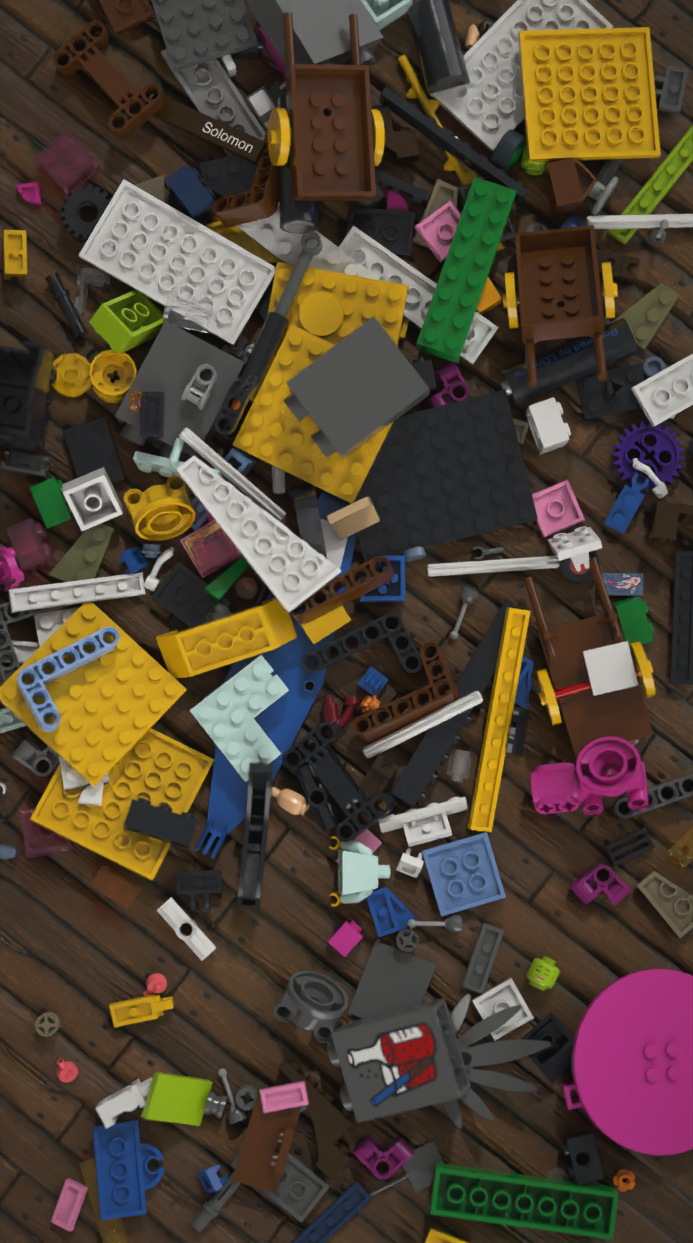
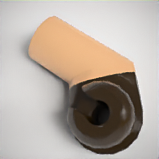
(476, 31)

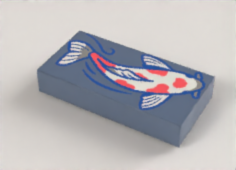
(623, 584)

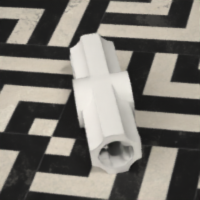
(197, 940)

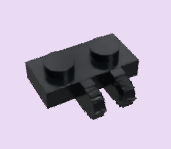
(199, 882)

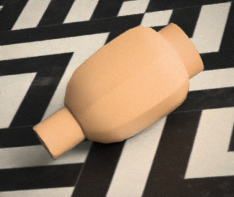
(291, 801)

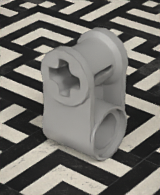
(199, 387)

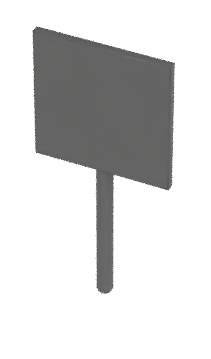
(418, 1169)

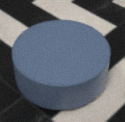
(652, 366)
(414, 554)

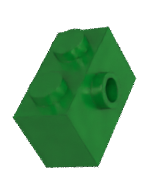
(51, 502)
(633, 620)

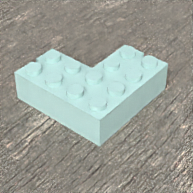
(231, 711)

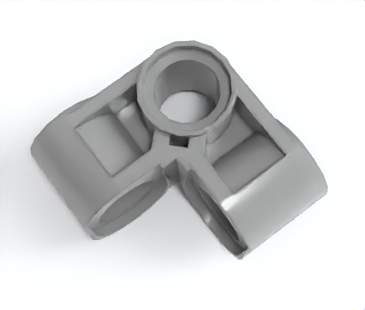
(31, 755)

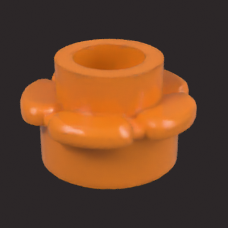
(369, 703)
(620, 1175)

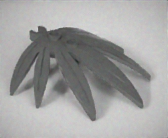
(488, 1054)

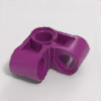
(450, 380)
(588, 885)
(371, 1153)

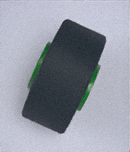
(508, 150)

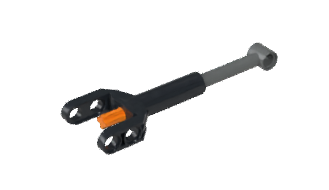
(248, 383)

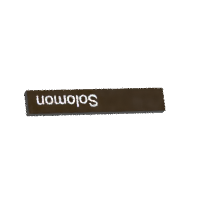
(210, 130)

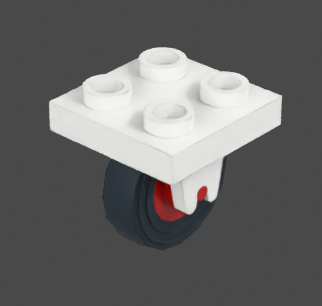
(575, 551)

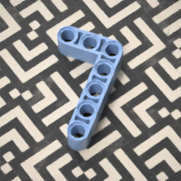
(61, 669)

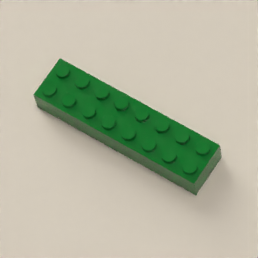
(466, 270)
(523, 1200)

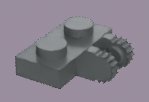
(672, 88)

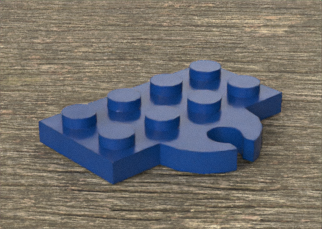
(123, 1169)

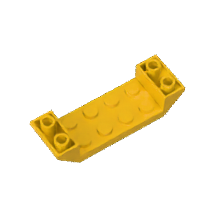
(226, 639)

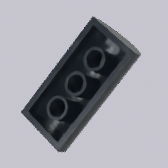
(437, 45)

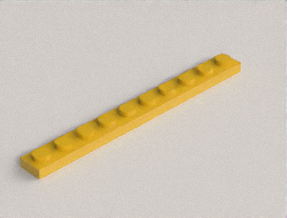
(499, 719)

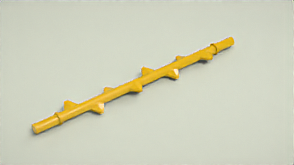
(430, 106)

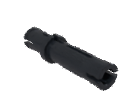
(61, 296)

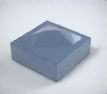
(8, 851)

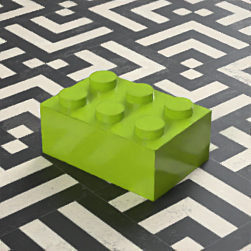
(127, 321)

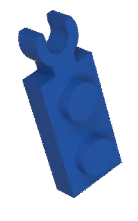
(626, 505)

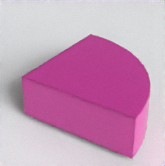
(30, 192)
(396, 202)

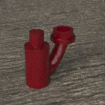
(330, 710)

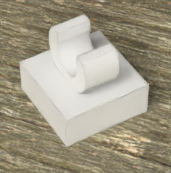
(410, 865)

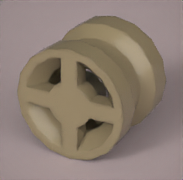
(45, 1027)

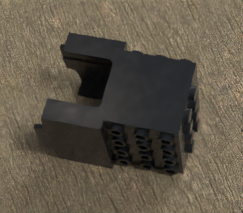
(25, 395)

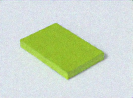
(176, 1099)

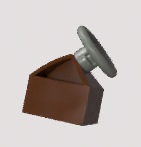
(570, 185)

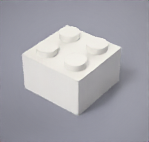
(547, 425)
(92, 499)

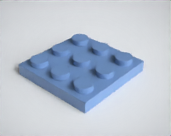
(463, 874)

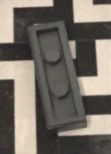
(482, 958)

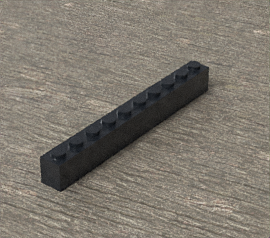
(438, 739)

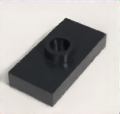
(152, 414)

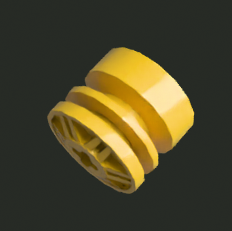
(106, 366)

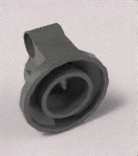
(312, 1003)

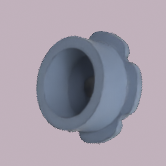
(151, 550)

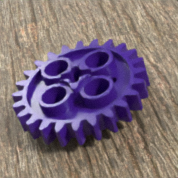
(662, 444)

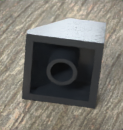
(558, 1056)

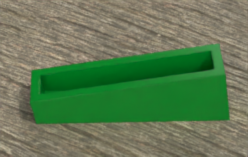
(225, 581)

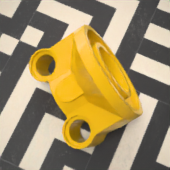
(161, 510)

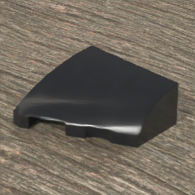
(518, 731)

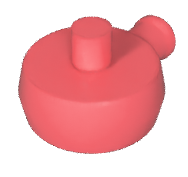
(155, 984)
(66, 1071)

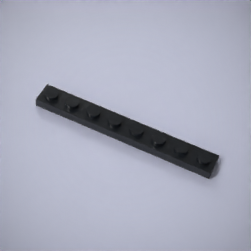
(446, 140)

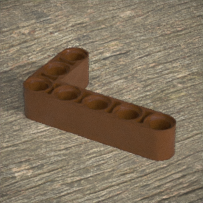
(253, 204)
(353, 589)
(413, 701)

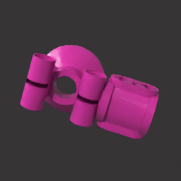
(567, 785)

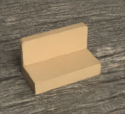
(354, 518)

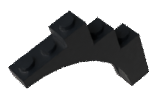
(255, 835)

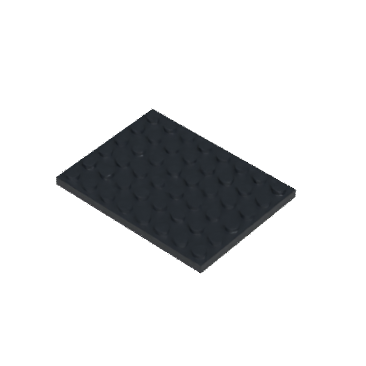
(446, 477)

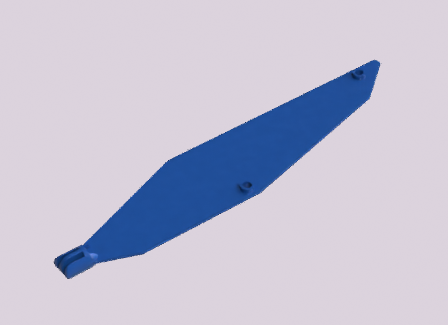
(280, 719)

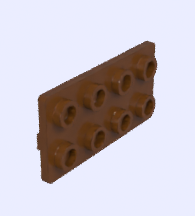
(266, 1147)

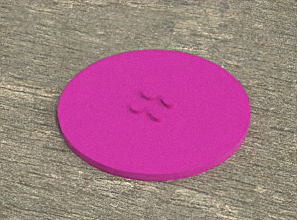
(638, 1061)

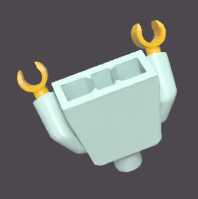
(356, 872)

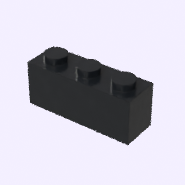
(160, 823)

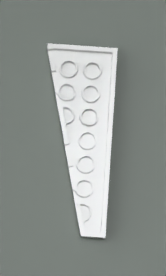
(275, 553)

